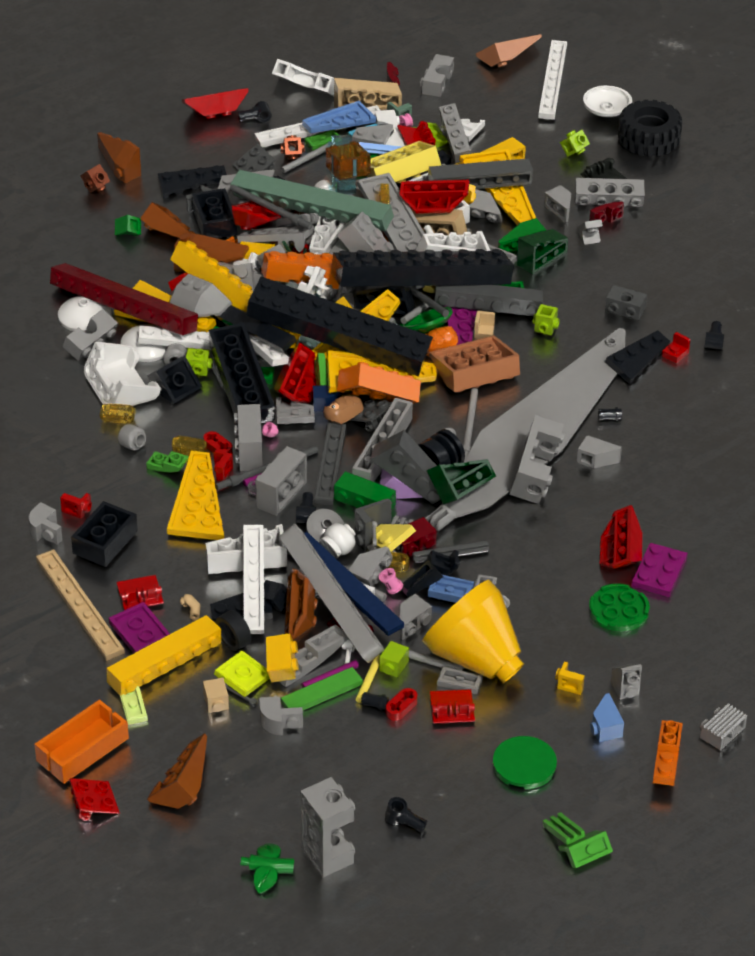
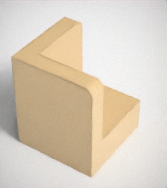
(484, 324)

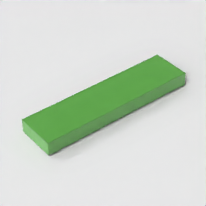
(323, 690)

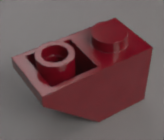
(421, 539)

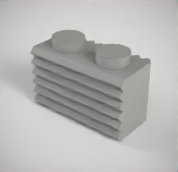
(723, 726)

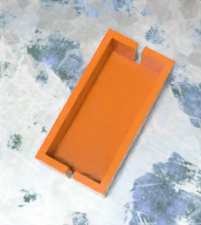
(81, 741)

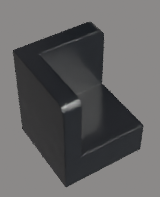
(275, 594)

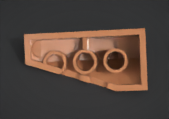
(505, 51)

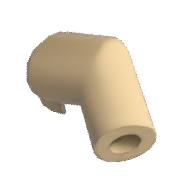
(189, 600)

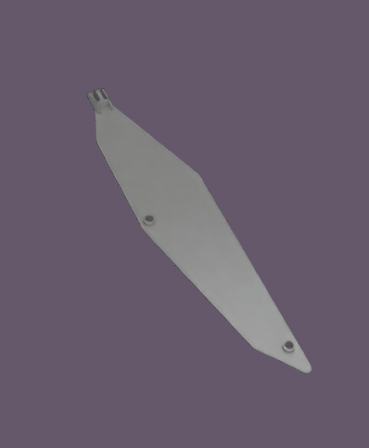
(563, 399)

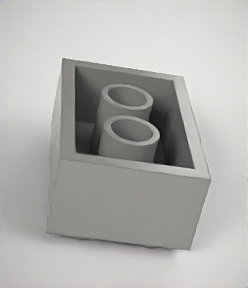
(363, 235)
(248, 437)
(281, 480)

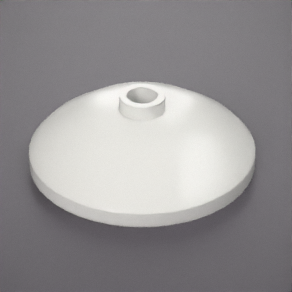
(606, 100)
(78, 311)
(146, 352)

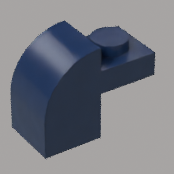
(322, 397)

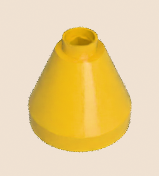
(478, 634)

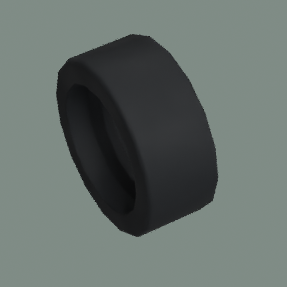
(234, 630)

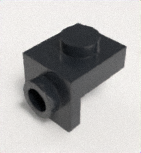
(444, 563)

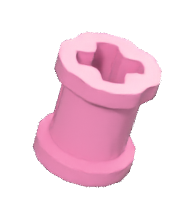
(390, 580)

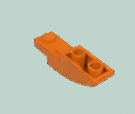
(667, 752)

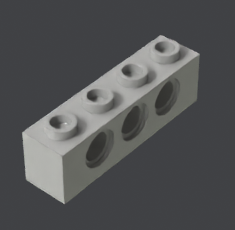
(454, 131)
(603, 191)

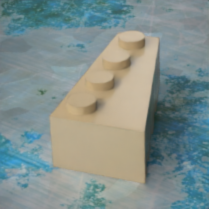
(367, 92)
(443, 222)

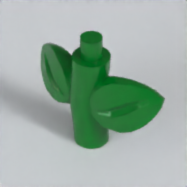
(267, 866)

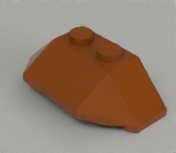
(299, 606)

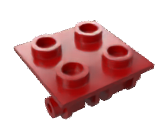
(421, 133)
(140, 590)
(452, 706)
(93, 797)

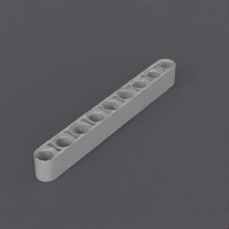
(331, 593)

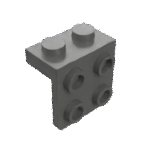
(378, 512)

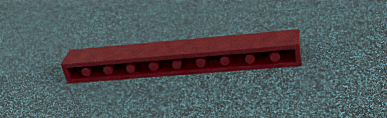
(124, 299)

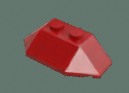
(216, 103)
(433, 196)
(251, 215)
(298, 376)
(621, 540)

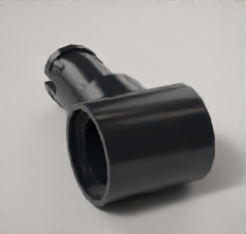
(259, 112)
(714, 338)
(305, 509)
(398, 813)

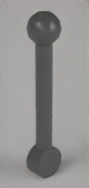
(252, 701)

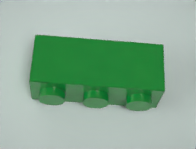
(361, 492)

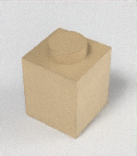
(215, 695)

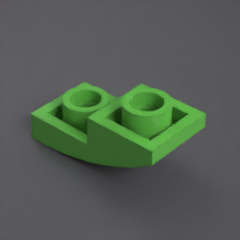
(167, 463)

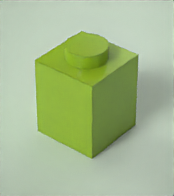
(394, 659)

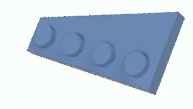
(341, 117)

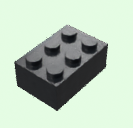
(214, 213)
(104, 533)

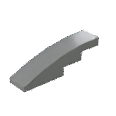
(317, 651)

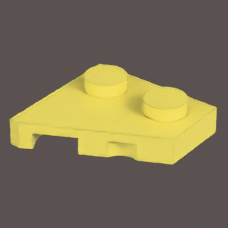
(392, 535)

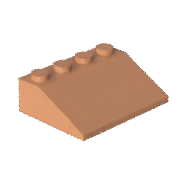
(476, 363)

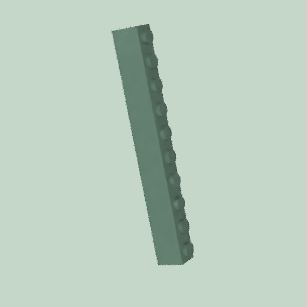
(313, 199)

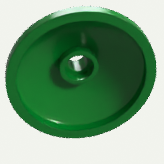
(428, 321)

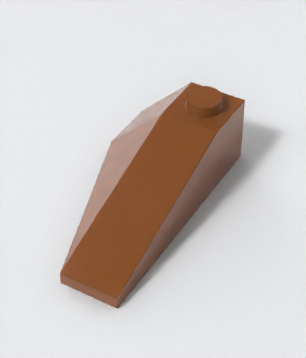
(121, 156)
(164, 220)
(216, 248)
(183, 778)

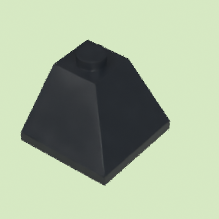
(176, 380)

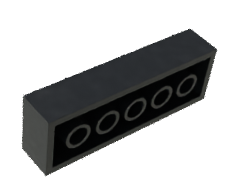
(240, 369)

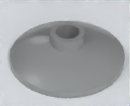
(315, 522)

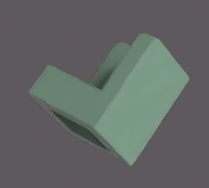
(401, 110)

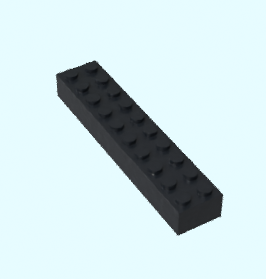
(421, 268)
(339, 326)

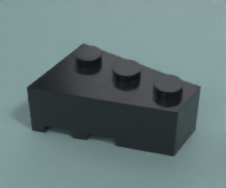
(365, 295)

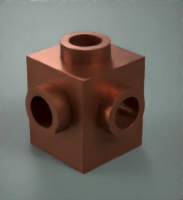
(295, 142)
(95, 179)

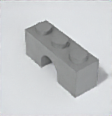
(434, 80)
(80, 343)

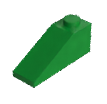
(510, 241)

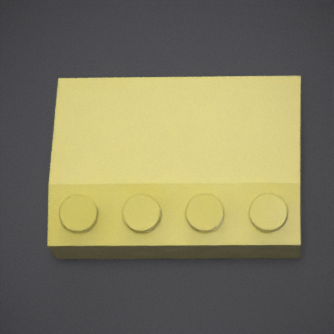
(406, 161)

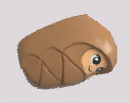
(343, 409)

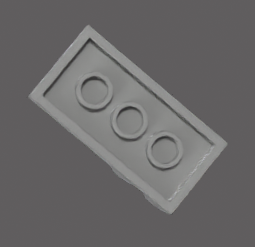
(295, 235)

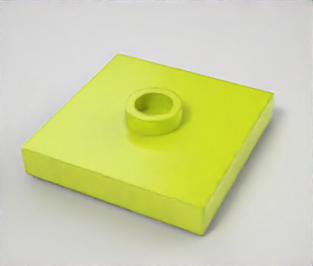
(242, 673)

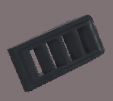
(422, 578)

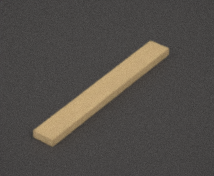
(80, 605)

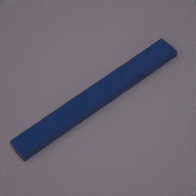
(359, 593)

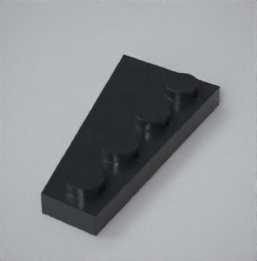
(181, 180)
(634, 358)

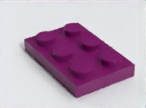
(659, 569)
(138, 627)

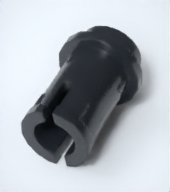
(610, 414)
(375, 700)

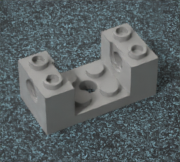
(533, 477)
(322, 814)

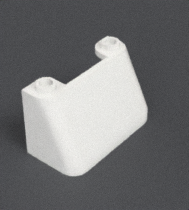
(114, 377)

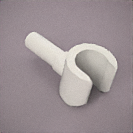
(350, 648)

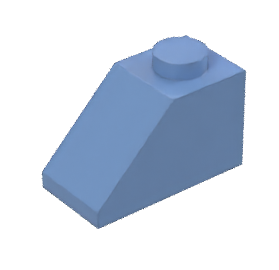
(607, 721)

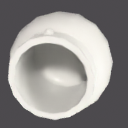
(338, 539)

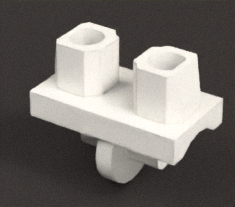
(316, 282)

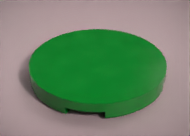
(619, 607)
(524, 762)

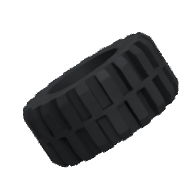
(650, 128)

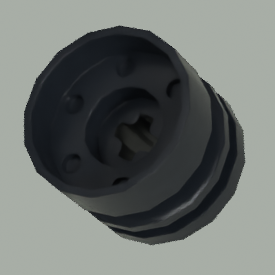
(443, 448)

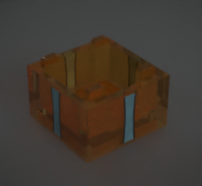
(348, 160)

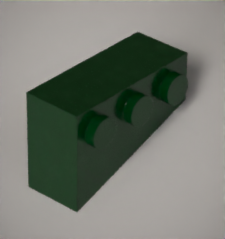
(540, 249)
(459, 479)

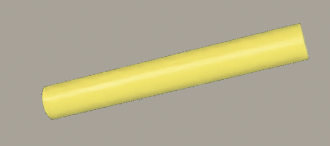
(369, 678)

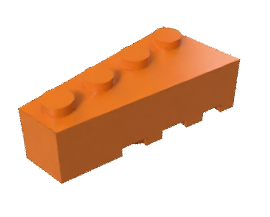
(292, 266)
(378, 383)

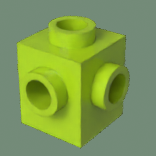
(574, 142)
(546, 319)
(199, 361)

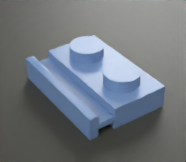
(450, 588)

